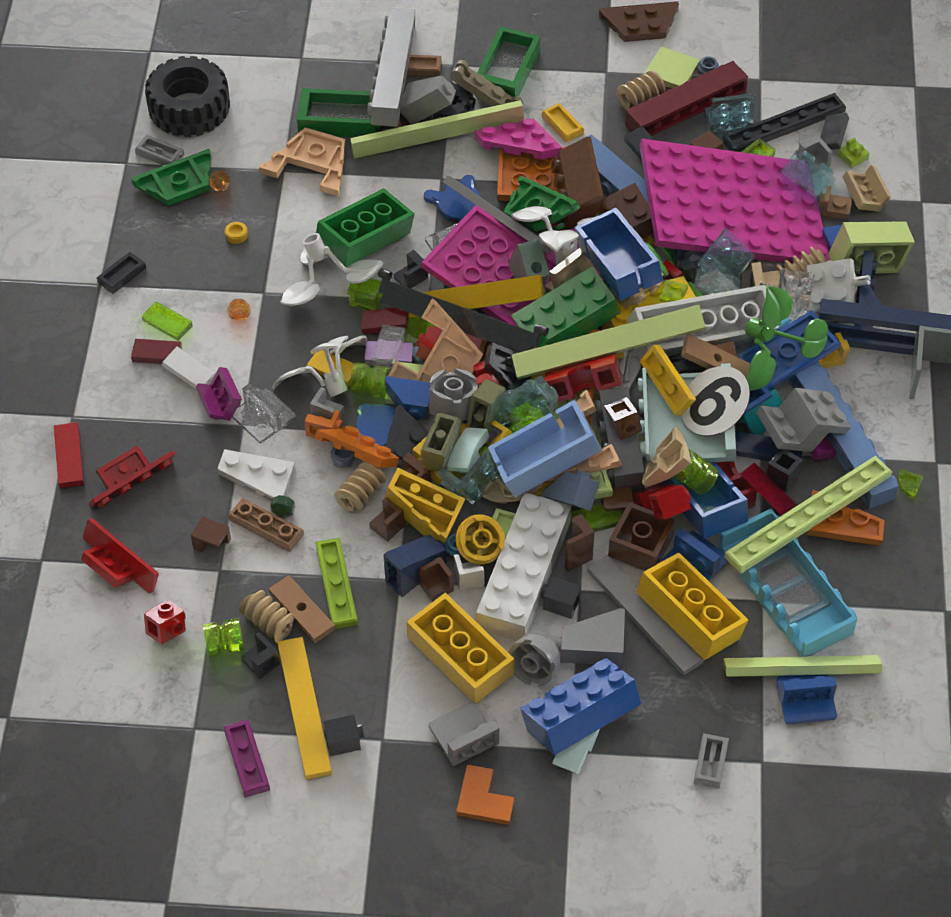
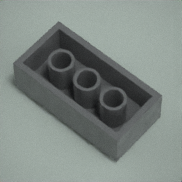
(628, 449)

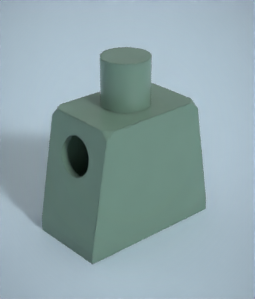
(529, 261)

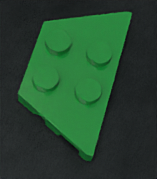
(177, 179)
(534, 194)

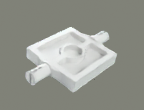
(834, 282)

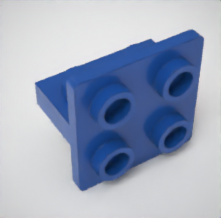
(698, 552)
(807, 698)

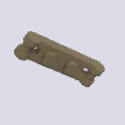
(480, 86)

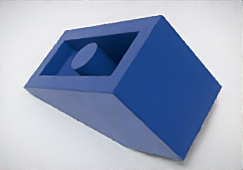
(410, 394)

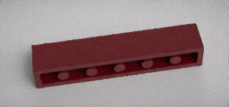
(687, 99)

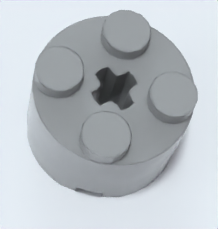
(451, 393)

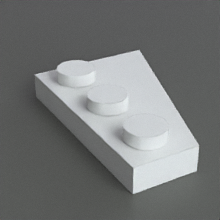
(263, 474)

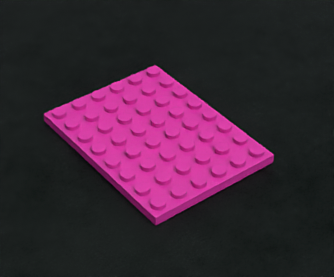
(705, 190)

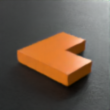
(478, 803)

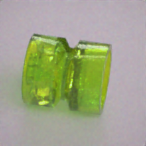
(369, 379)
(699, 474)
(223, 637)

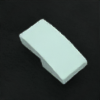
(466, 449)
(574, 756)

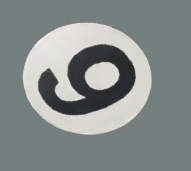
(720, 400)

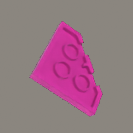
(519, 137)

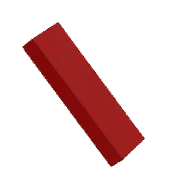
(68, 455)

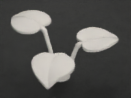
(557, 240)
(316, 251)
(333, 380)

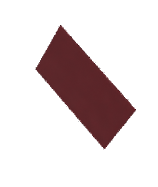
(768, 489)

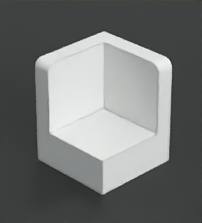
(468, 574)

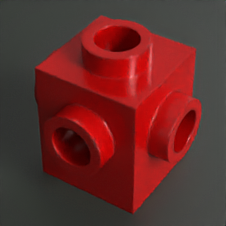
(164, 622)

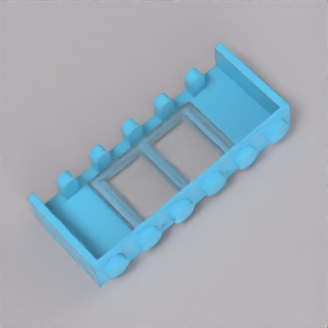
(794, 591)

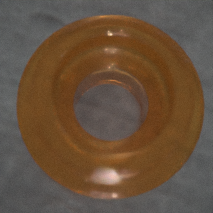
(219, 181)
(238, 309)

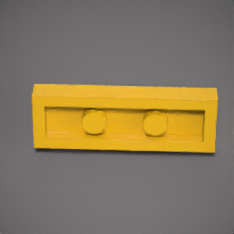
(667, 380)

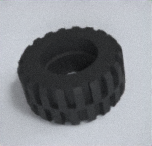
(190, 115)

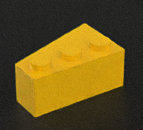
(425, 504)

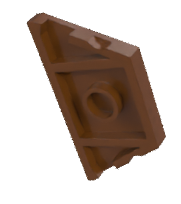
(641, 21)

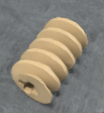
(640, 89)
(815, 257)
(359, 486)
(267, 615)

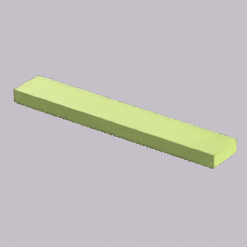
(802, 665)

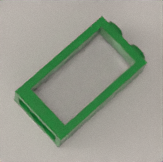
(510, 59)
(335, 112)

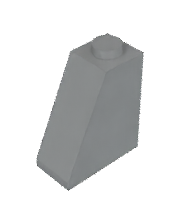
(426, 98)
(594, 639)

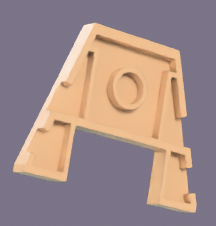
(312, 151)
(450, 351)
(601, 461)

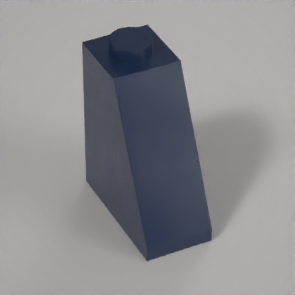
(403, 562)

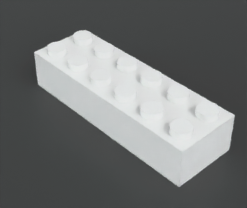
(723, 315)
(524, 566)

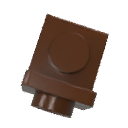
(624, 418)
(413, 466)

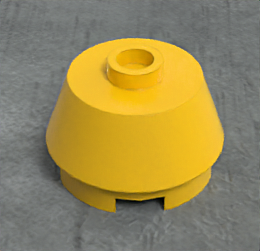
(480, 539)

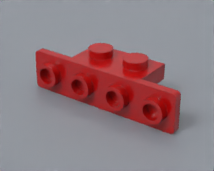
(124, 471)
(115, 560)

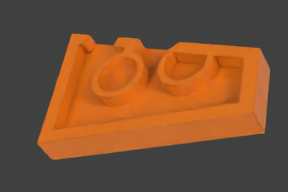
(363, 446)
(850, 526)

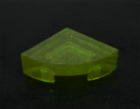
(673, 291)
(909, 482)

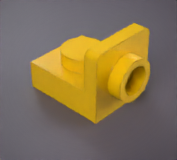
(837, 357)

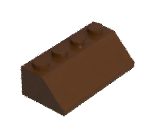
(578, 179)

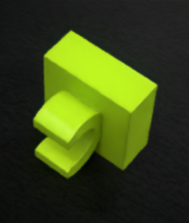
(853, 153)

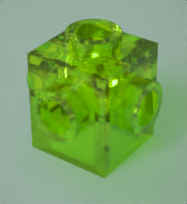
(523, 416)

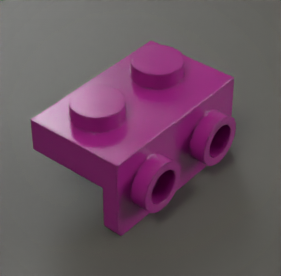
(221, 396)

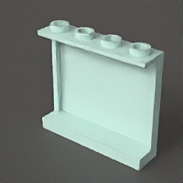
(661, 420)

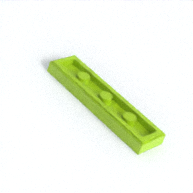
(336, 583)

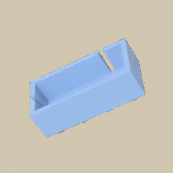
(544, 449)

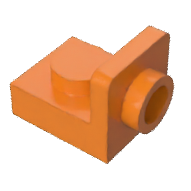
(314, 423)

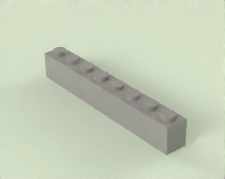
(392, 67)

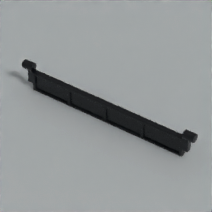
(468, 320)

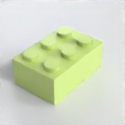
(887, 239)

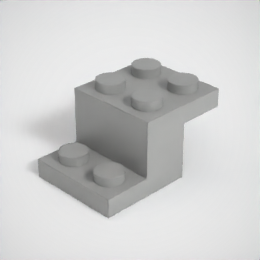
(803, 419)

